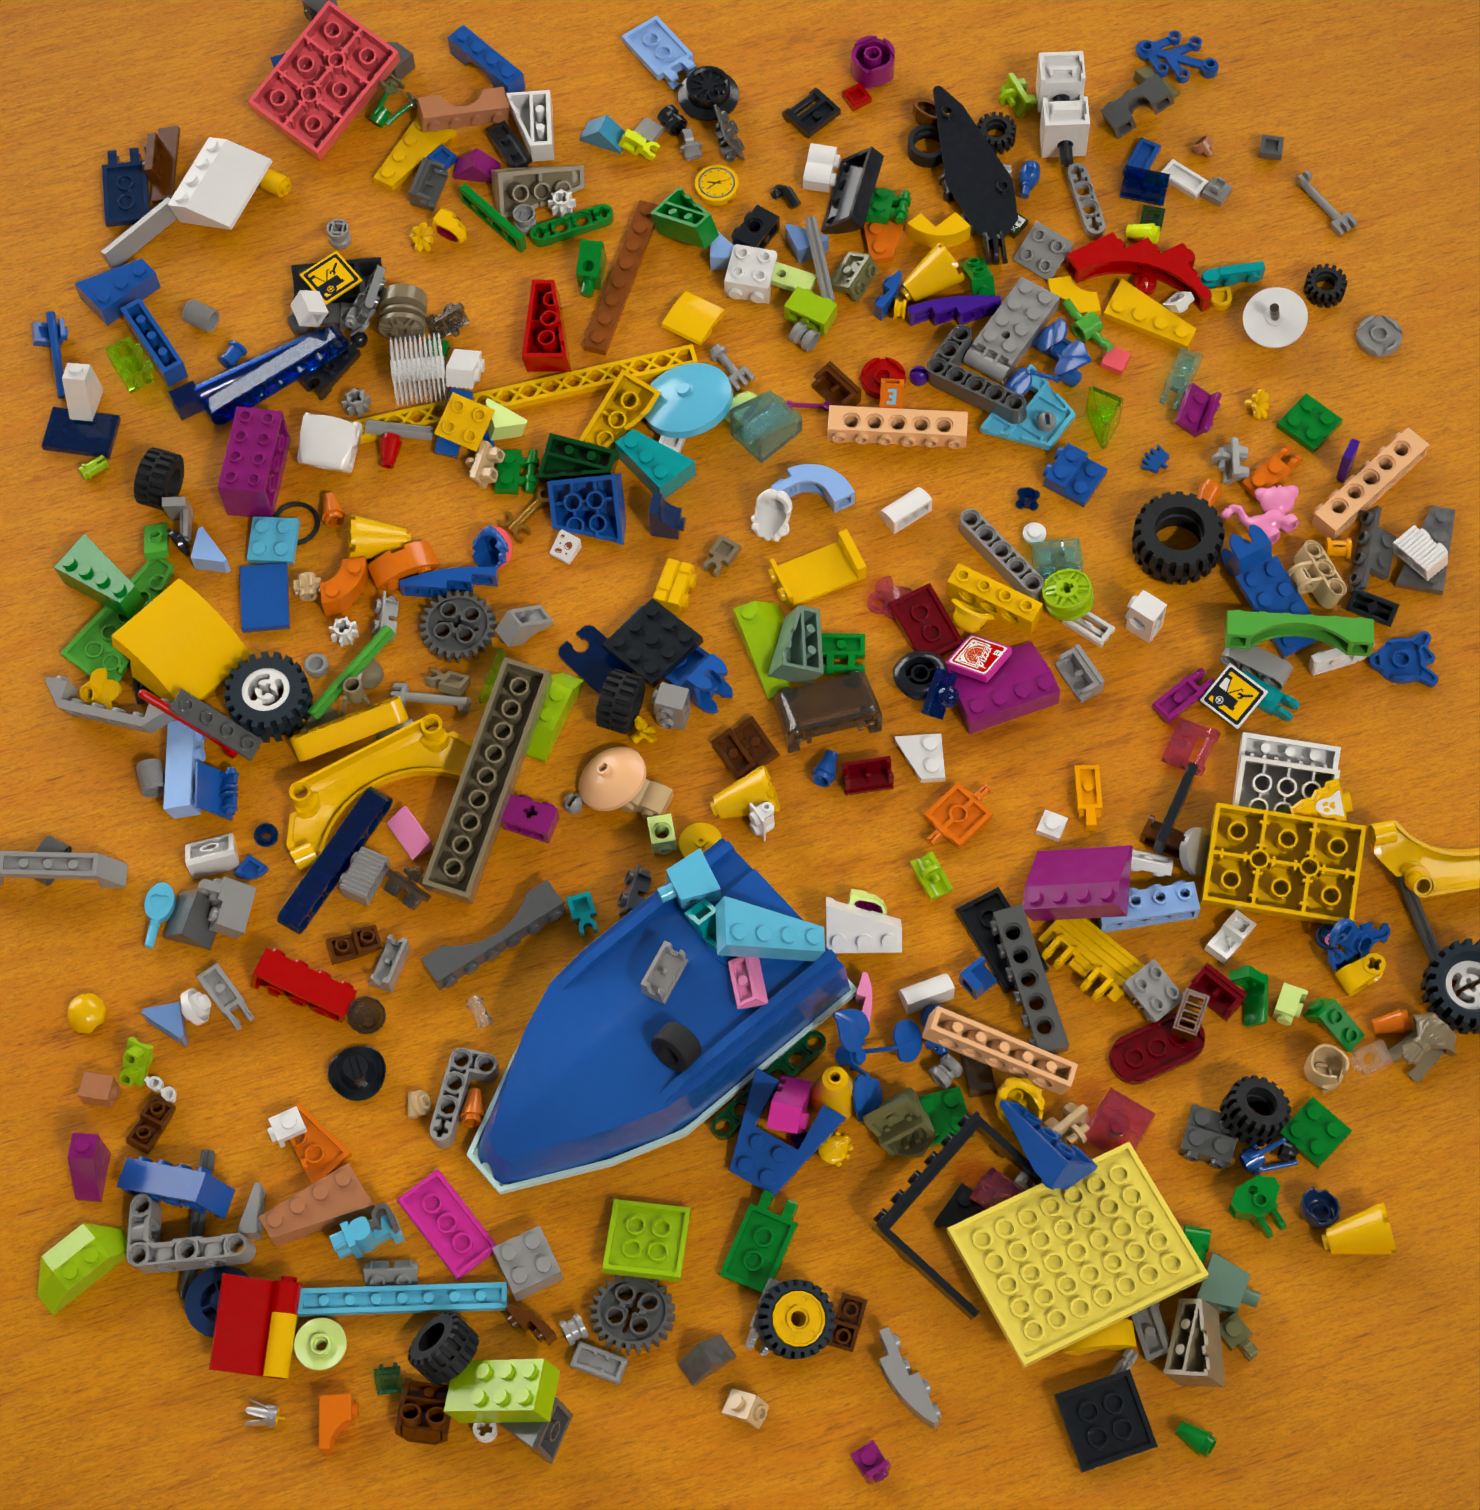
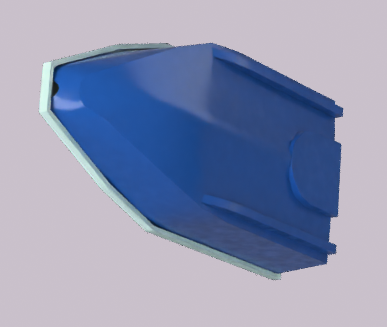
(585, 1071)

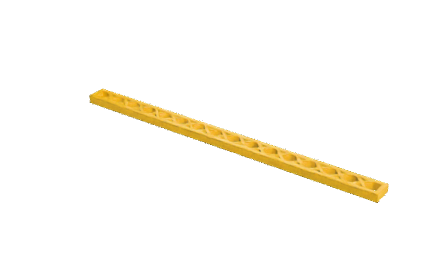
(539, 385)

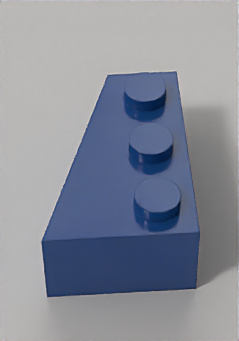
(117, 288)

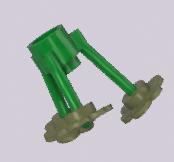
(380, 114)

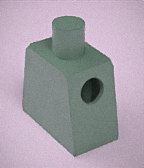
(1226, 1286)

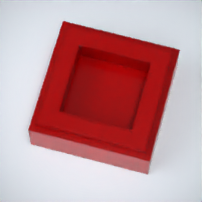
(856, 96)

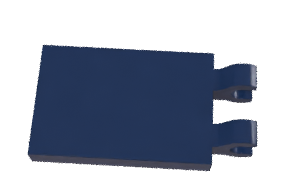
(125, 189)

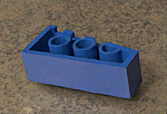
(176, 1185)

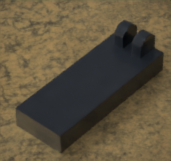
(508, 145)

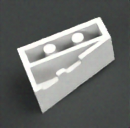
(534, 120)
(861, 931)

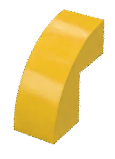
(949, 233)
(1115, 1337)

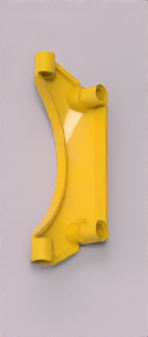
(340, 785)
(1440, 868)

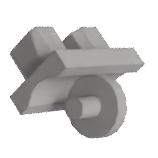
(1229, 460)

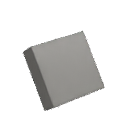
(649, 130)

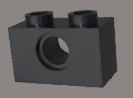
(759, 220)

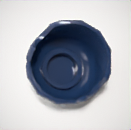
(1319, 1208)

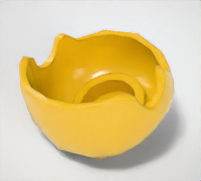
(86, 1013)

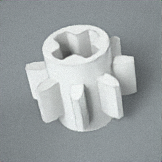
(561, 203)
(344, 631)

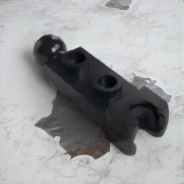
(329, 373)

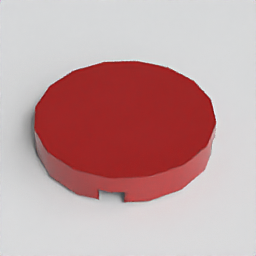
(877, 369)

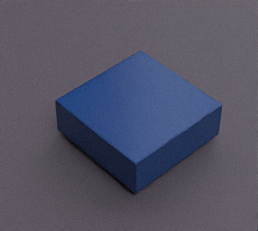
(444, 156)

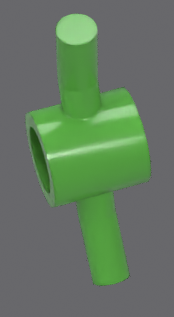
(1087, 326)

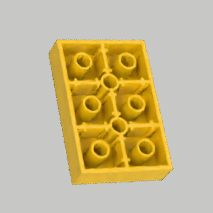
(1283, 864)

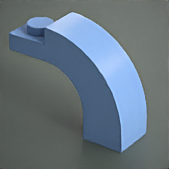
(818, 480)

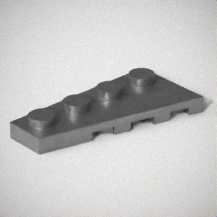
(1439, 526)

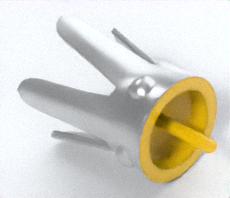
(269, 1412)

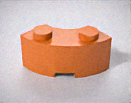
(411, 561)
(344, 587)

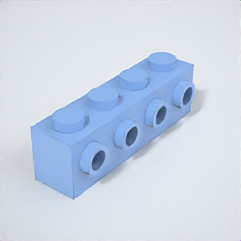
(182, 753)
(1156, 906)

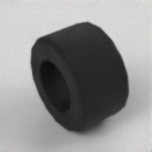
(676, 1046)

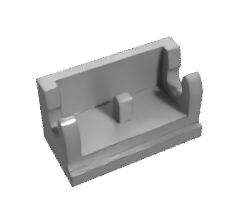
(1080, 673)
(390, 964)
(663, 973)

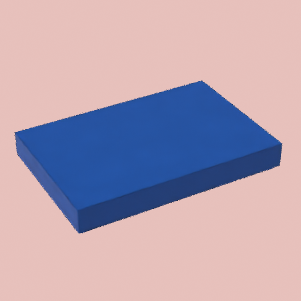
(264, 597)

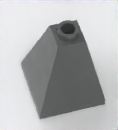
(542, 1437)

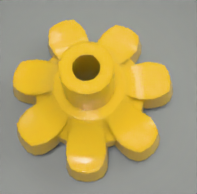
(421, 237)
(1258, 404)
(643, 731)

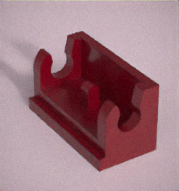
(867, 775)
(1223, 993)

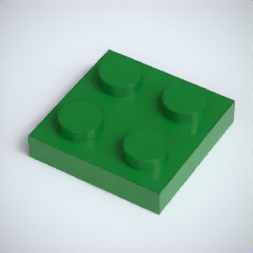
(1309, 423)
(944, 1111)
(1315, 1132)

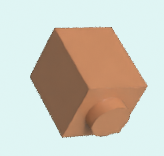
(99, 1089)

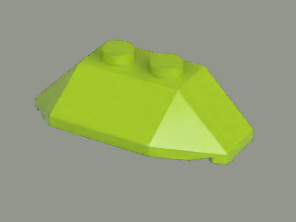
(554, 714)
(79, 1263)

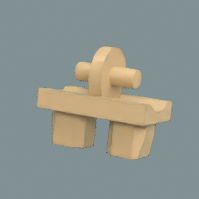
(482, 464)
(1074, 1124)

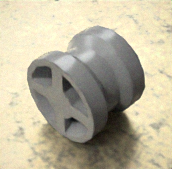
(573, 1329)

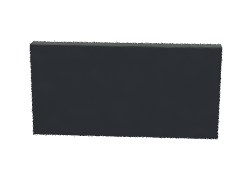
(976, 918)

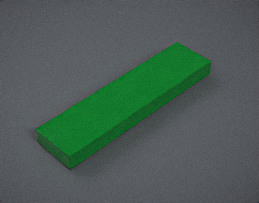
(492, 218)

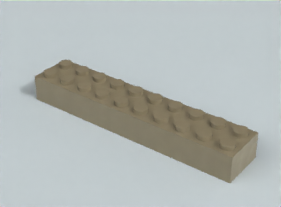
(487, 781)

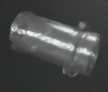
(479, 1011)

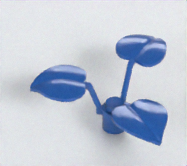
(1072, 358)
(852, 1029)

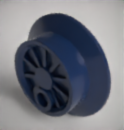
(203, 1298)

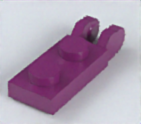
(1181, 696)

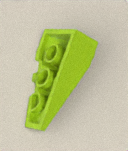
(759, 629)

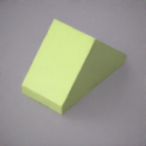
(504, 422)

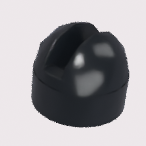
(1287, 1151)

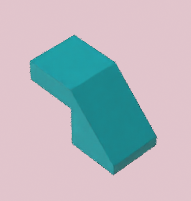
(703, 919)

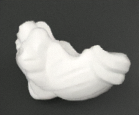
(772, 515)

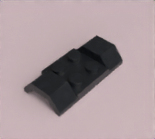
(362, 267)

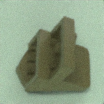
(902, 1125)

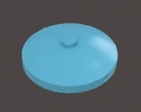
(690, 400)

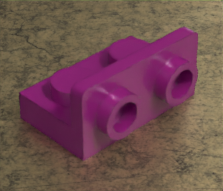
(1197, 410)

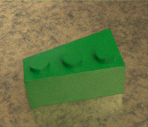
(684, 220)

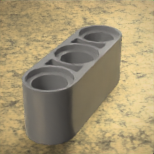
(1260, 664)

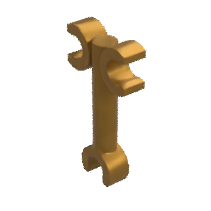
(518, 525)

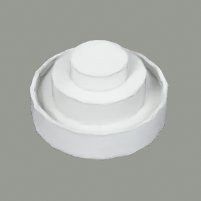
(195, 1006)

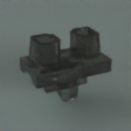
(448, 322)
(398, 881)

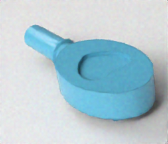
(158, 907)

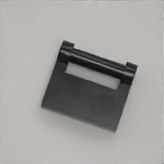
(816, 116)

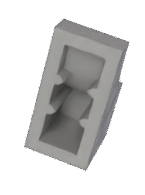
(522, 624)

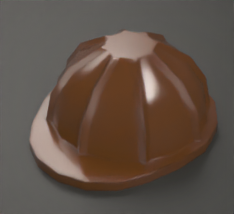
(925, 111)

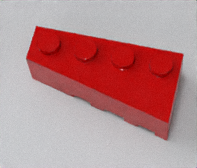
(545, 336)
(303, 985)

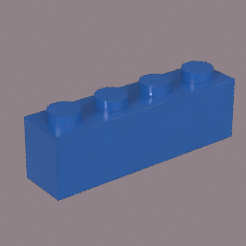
(154, 342)

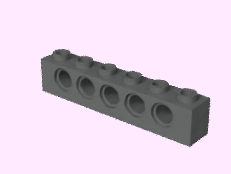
(1015, 920)

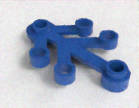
(1151, 51)

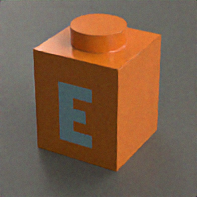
(891, 393)

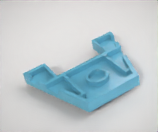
(1028, 432)

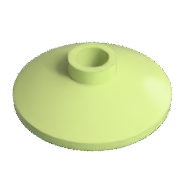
(313, 1334)

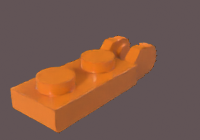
(1271, 472)

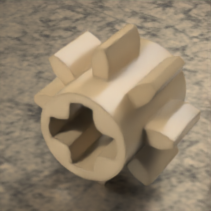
(307, 586)

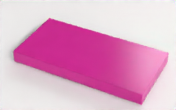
(447, 1224)

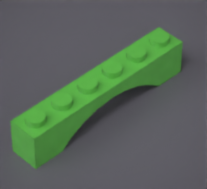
(1347, 634)

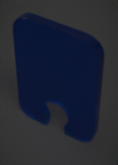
(595, 662)

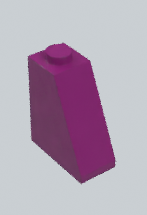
(88, 1166)

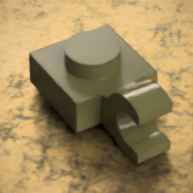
(1236, 1334)

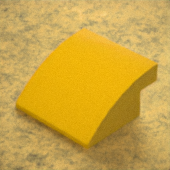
(180, 644)

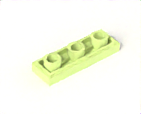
(790, 277)

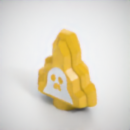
(1325, 803)

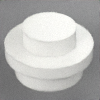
(1034, 533)

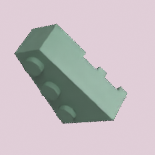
(799, 647)

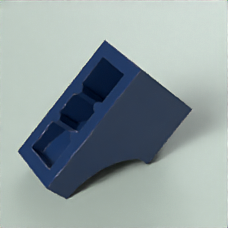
(665, 518)

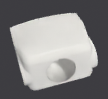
(329, 442)

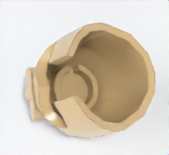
(1326, 1067)

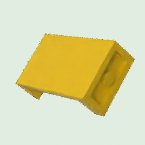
(818, 571)

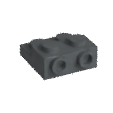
(1207, 1139)

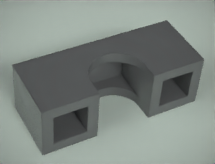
(1151, 93)

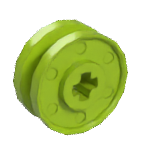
(1068, 594)

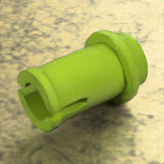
(93, 467)

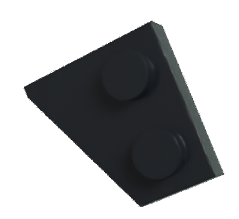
(958, 1208)

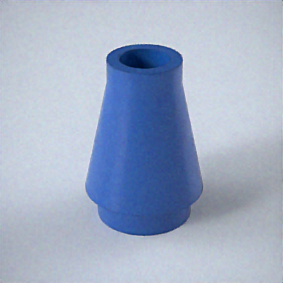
(825, 770)

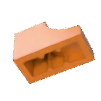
(335, 1415)

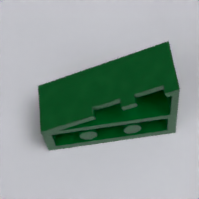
(574, 459)

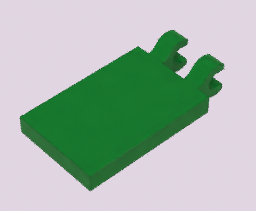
(760, 1244)

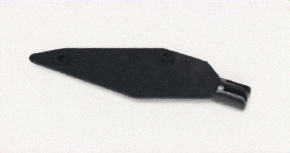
(975, 176)

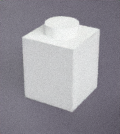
(309, 308)

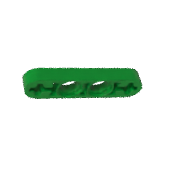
(570, 222)

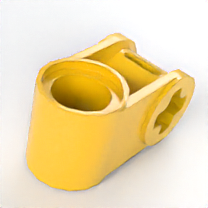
(1358, 976)

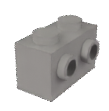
(671, 706)

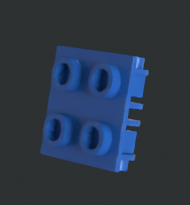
(216, 790)

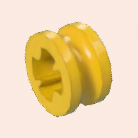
(900, 308)

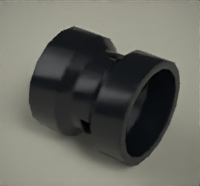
(670, 118)

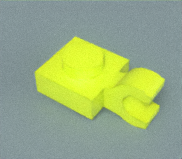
(635, 143)

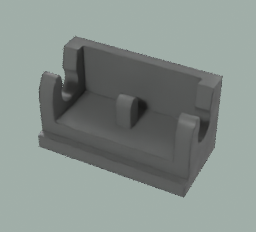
(428, 184)

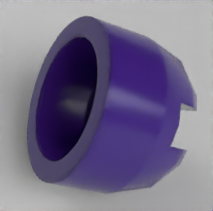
(918, 376)

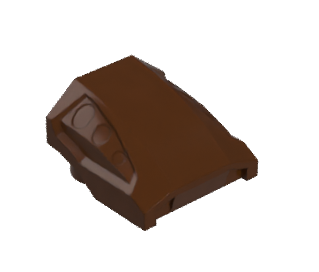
(422, 1414)

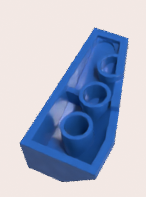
(1048, 1155)

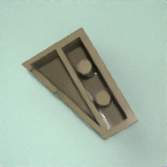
(1195, 1346)

